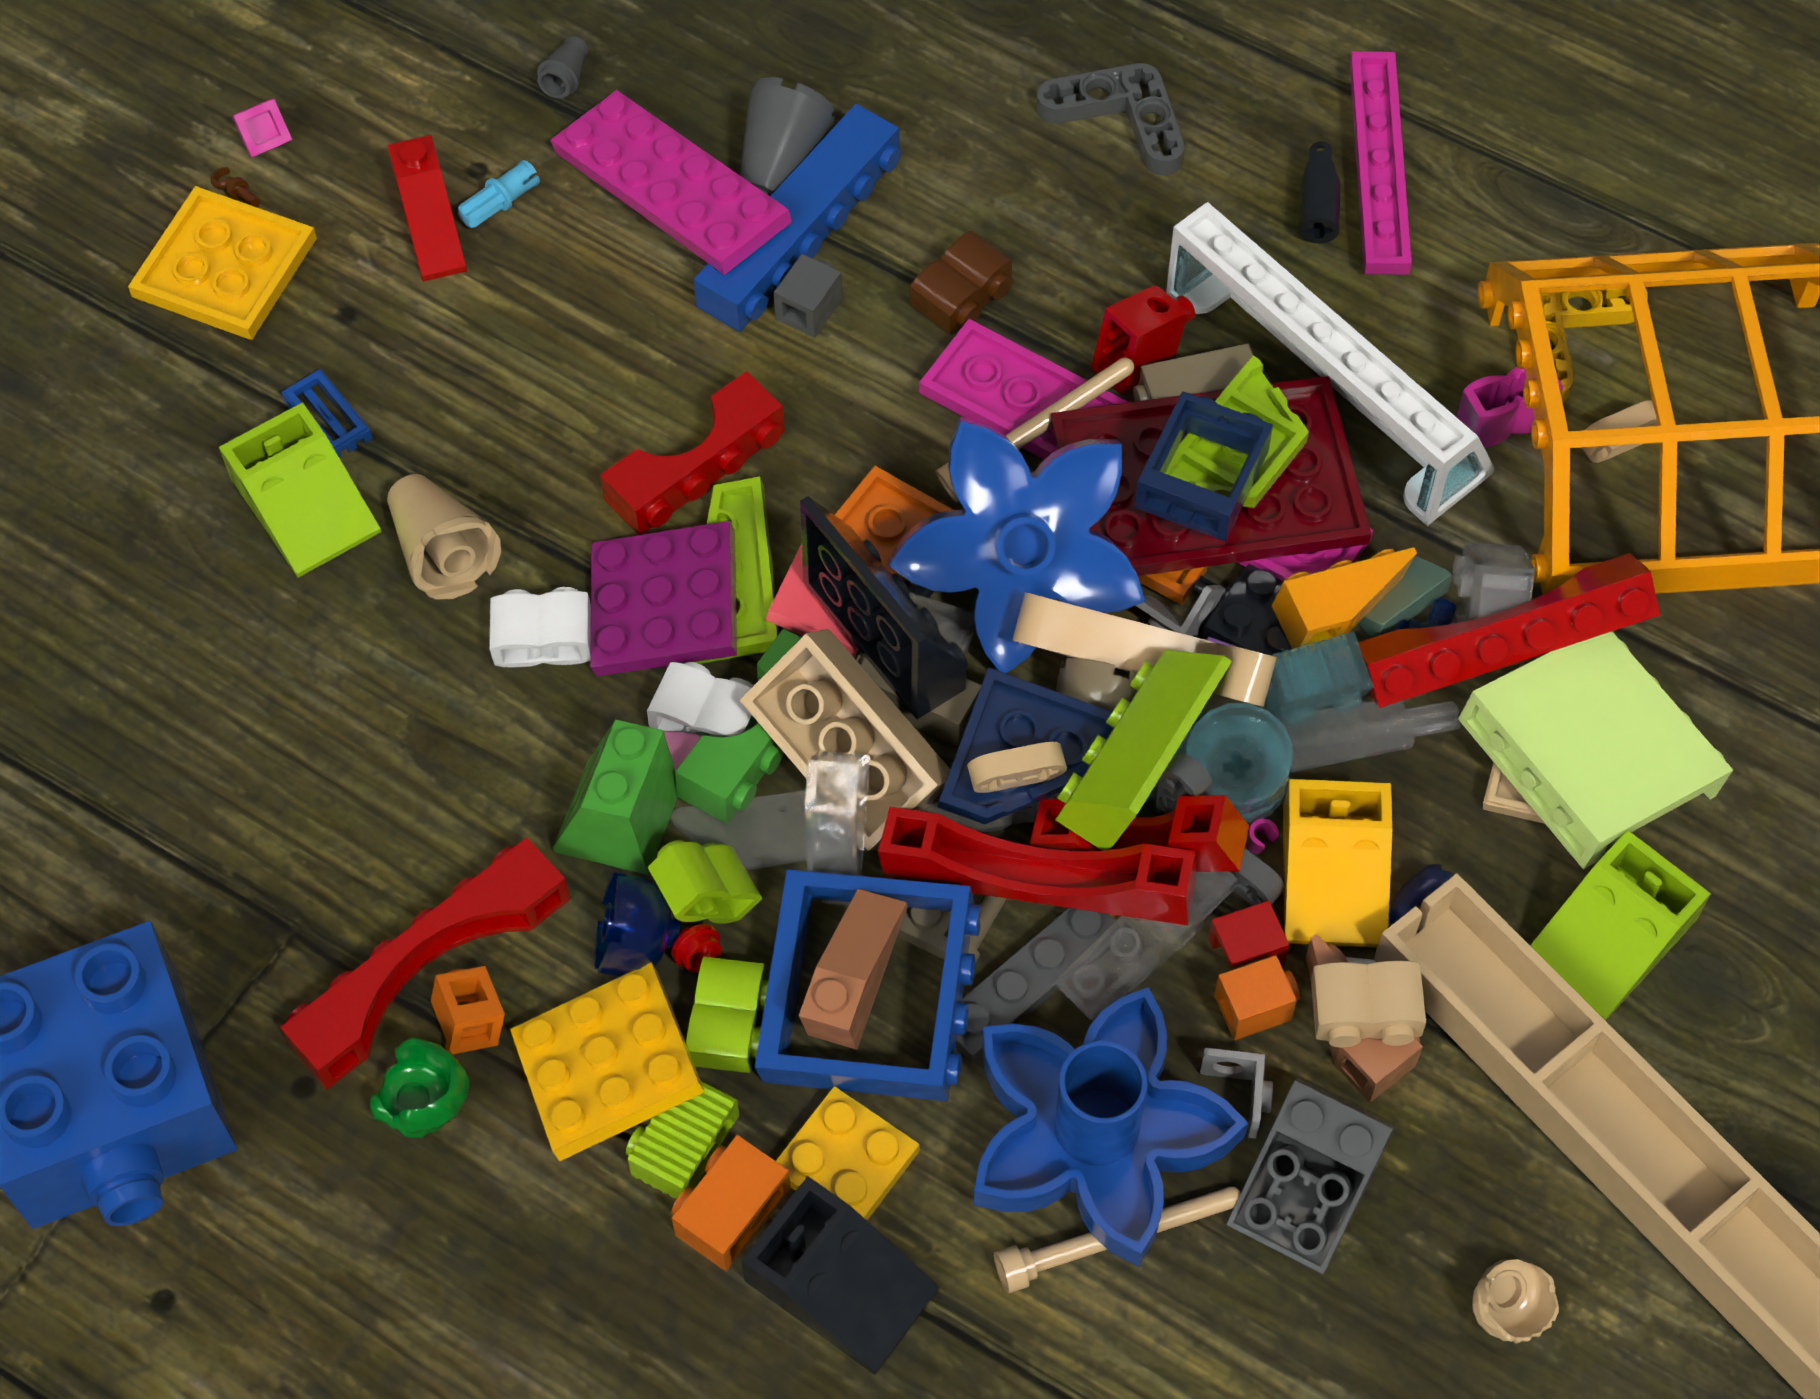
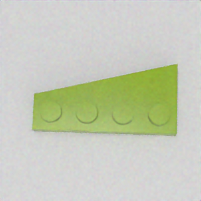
(745, 507)

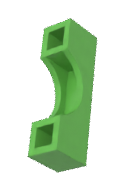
(724, 771)

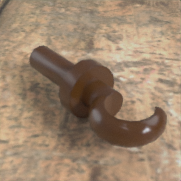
(235, 187)

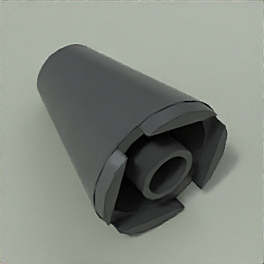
(781, 131)

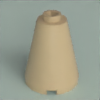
(441, 538)

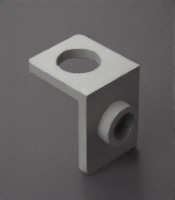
(1166, 618)
(1250, 1068)

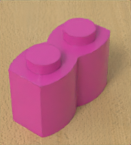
(1496, 407)

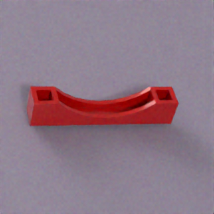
(1582, 608)
(1127, 882)
(507, 896)

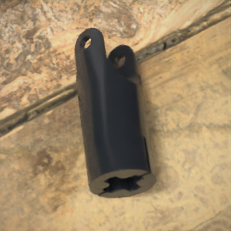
(1319, 197)

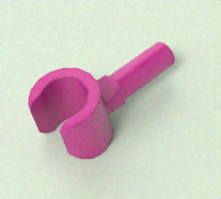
(1264, 826)

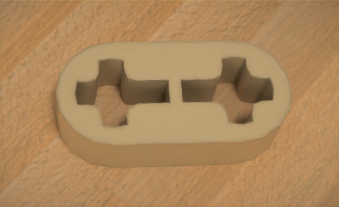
(1635, 416)
(1017, 767)

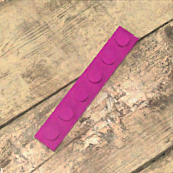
(1380, 163)

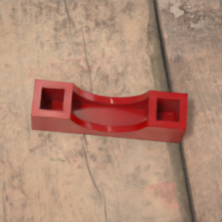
(651, 487)
(1198, 823)

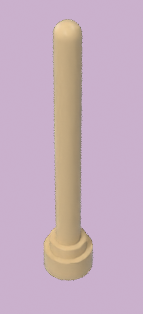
(1042, 421)
(1020, 1266)

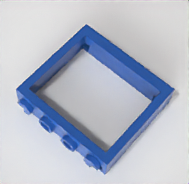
(772, 1055)

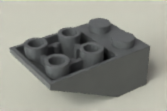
(1311, 1174)

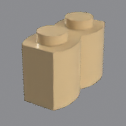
(1368, 1002)

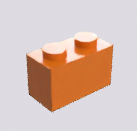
(730, 1202)

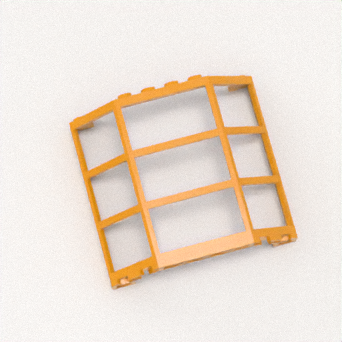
(1519, 287)

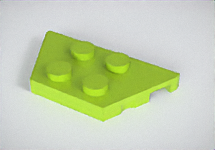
(1219, 466)

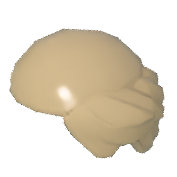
(1515, 1301)

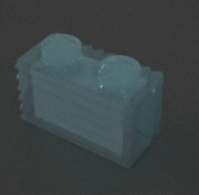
(1318, 678)

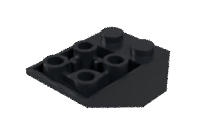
(838, 1275)

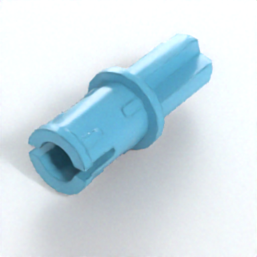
(498, 194)

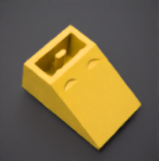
(1337, 861)

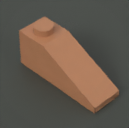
(852, 969)

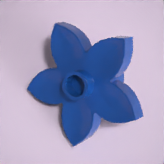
(1022, 535)
(1098, 1123)

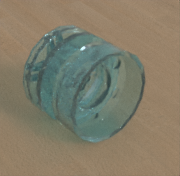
(1254, 742)

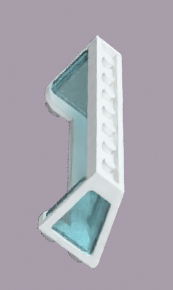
(1220, 262)

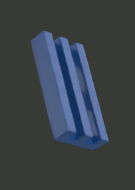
(344, 439)

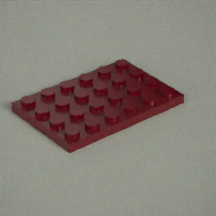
(1305, 510)

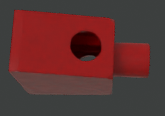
(1142, 329)

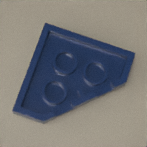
(1016, 715)

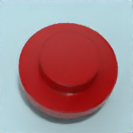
(694, 944)

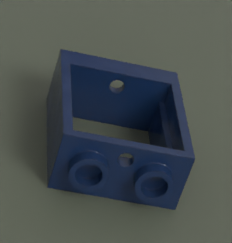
(1187, 502)

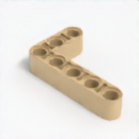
(1129, 644)

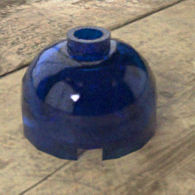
(634, 926)

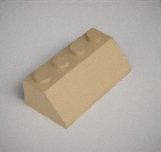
(829, 703)

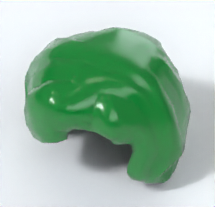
(420, 1089)

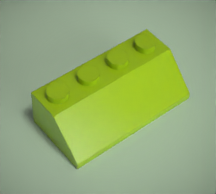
(1140, 744)

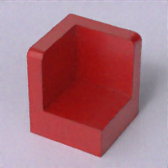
(1249, 935)

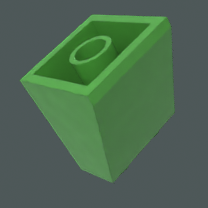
(622, 800)

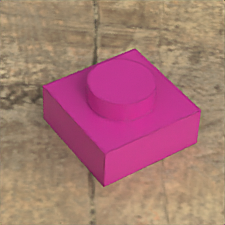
(261, 127)

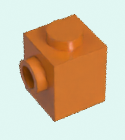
(1256, 997)

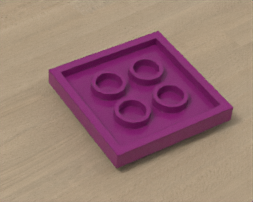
(663, 599)

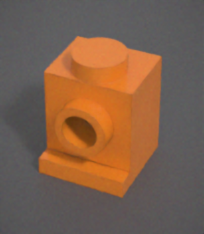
(467, 1009)

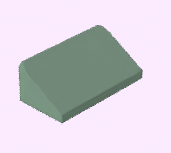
(1409, 597)

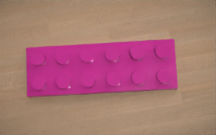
(671, 182)

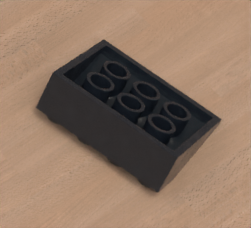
(878, 612)

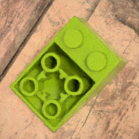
(299, 489)
(1620, 923)

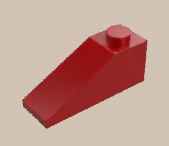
(427, 208)

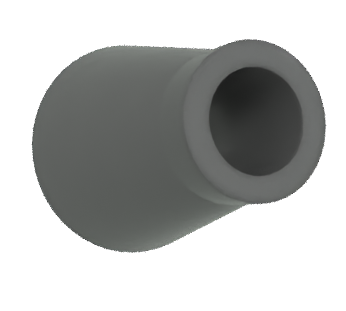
(562, 69)

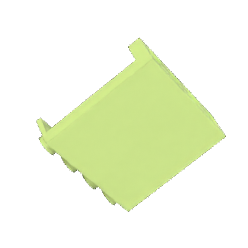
(1592, 743)

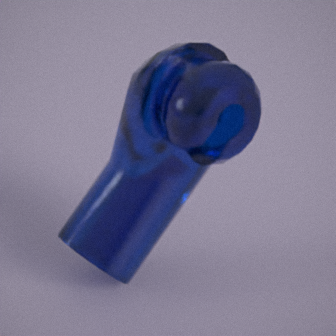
(1416, 889)

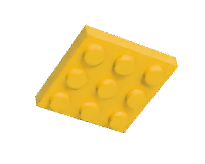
(222, 262)
(606, 1061)

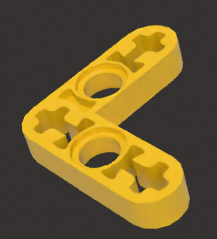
(1562, 315)

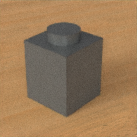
(808, 295)

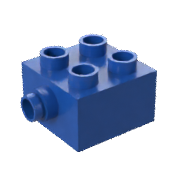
(102, 1082)

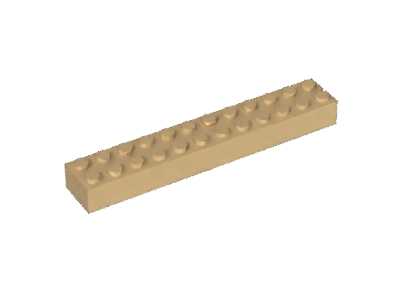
(1620, 1124)

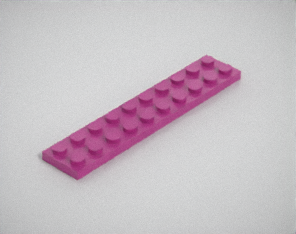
(1008, 385)

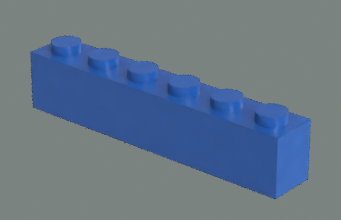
(818, 200)

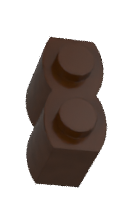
(961, 282)

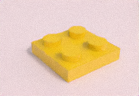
(849, 1152)

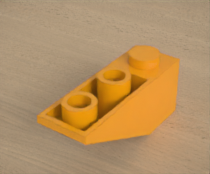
(1339, 598)

